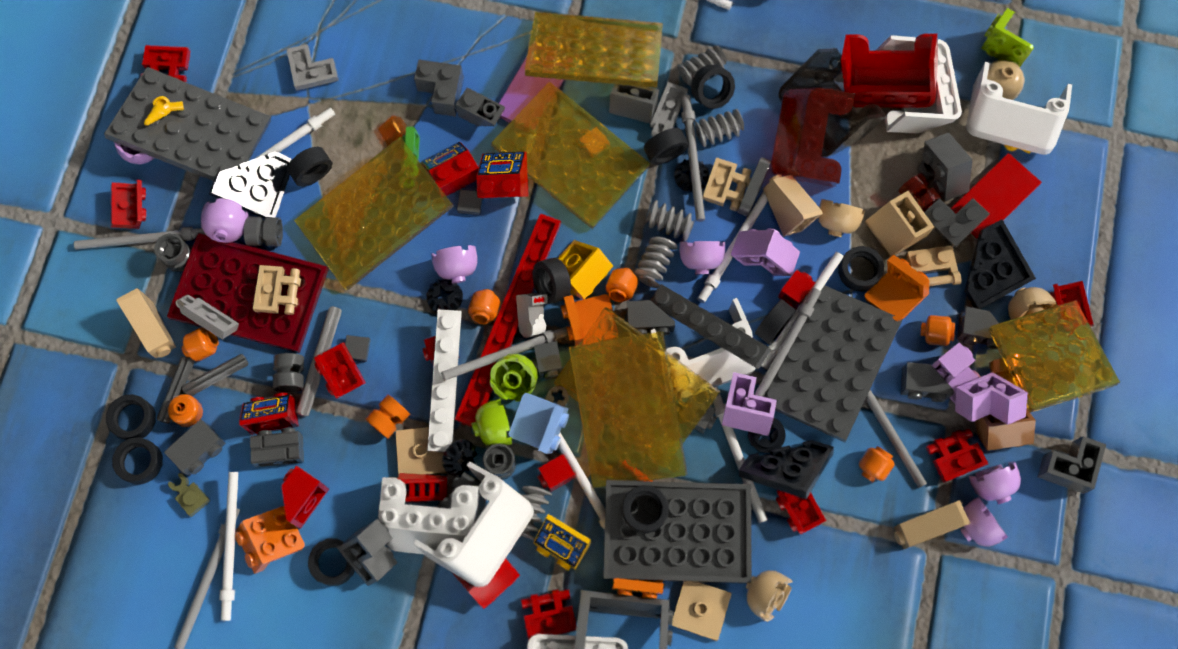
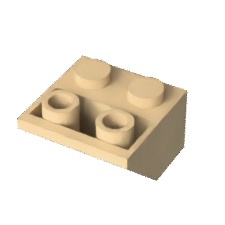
(899, 224)

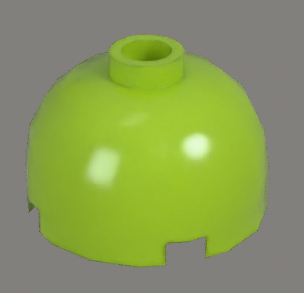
(513, 377)
(492, 424)

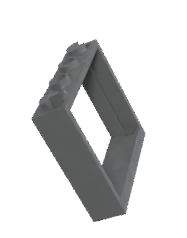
(627, 606)

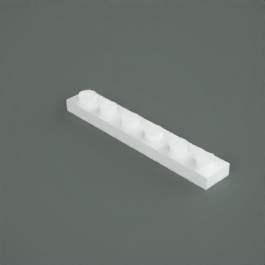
(444, 392)

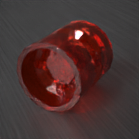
(919, 185)

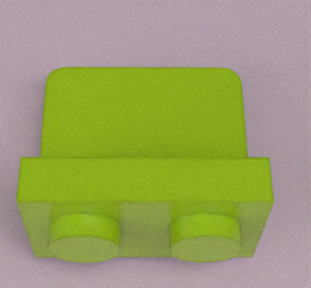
(1005, 44)

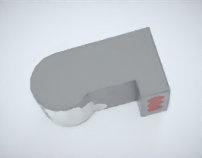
(531, 314)

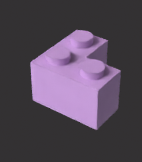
(767, 250)
(955, 367)
(991, 396)
(747, 410)

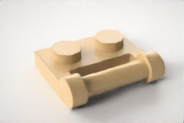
(936, 260)

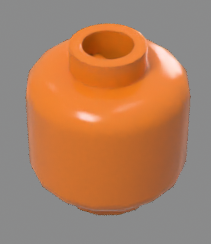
(621, 284)
(484, 306)
(938, 330)
(199, 344)
(185, 410)
(876, 464)

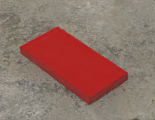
(1000, 191)

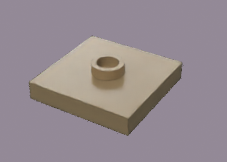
(413, 453)
(701, 609)

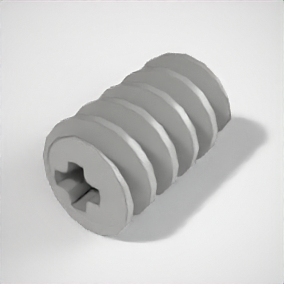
(711, 56)
(719, 126)
(670, 221)
(653, 261)
(536, 498)

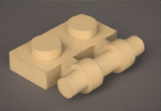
(719, 183)
(269, 290)

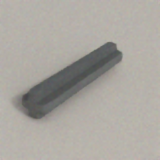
(215, 375)
(179, 379)

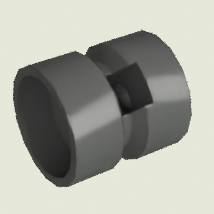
(263, 231)
(172, 251)
(288, 372)
(500, 461)

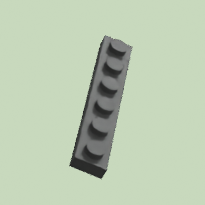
(711, 327)

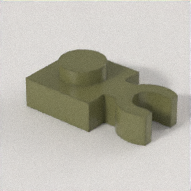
(191, 496)

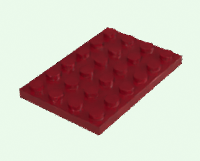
(227, 280)

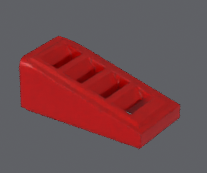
(421, 479)

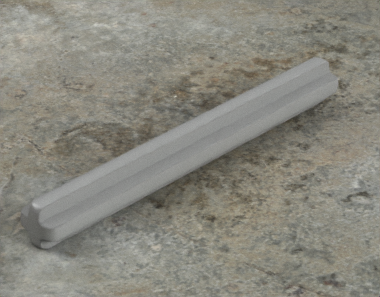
(313, 377)

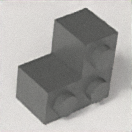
(443, 81)
(950, 165)
(958, 226)
(1076, 470)
(367, 552)

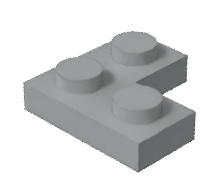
(309, 73)

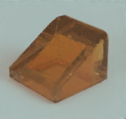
(392, 129)

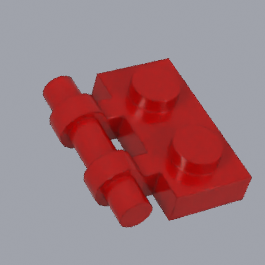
(167, 58)
(959, 462)
(551, 622)

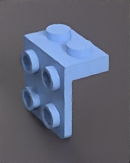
(539, 423)

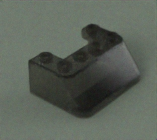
(841, 130)

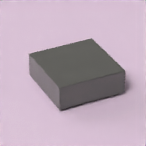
(469, 203)
(358, 347)

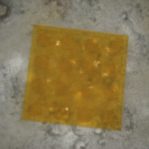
(1053, 356)

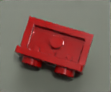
(127, 205)
(1073, 292)
(339, 370)
(804, 513)

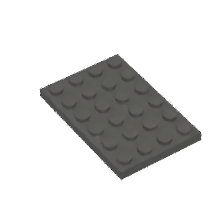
(201, 139)
(833, 363)
(699, 542)

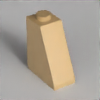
(790, 204)
(146, 323)
(931, 525)

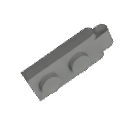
(668, 108)
(207, 316)

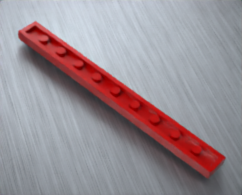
(506, 323)

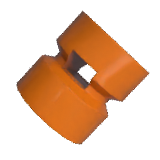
(387, 416)

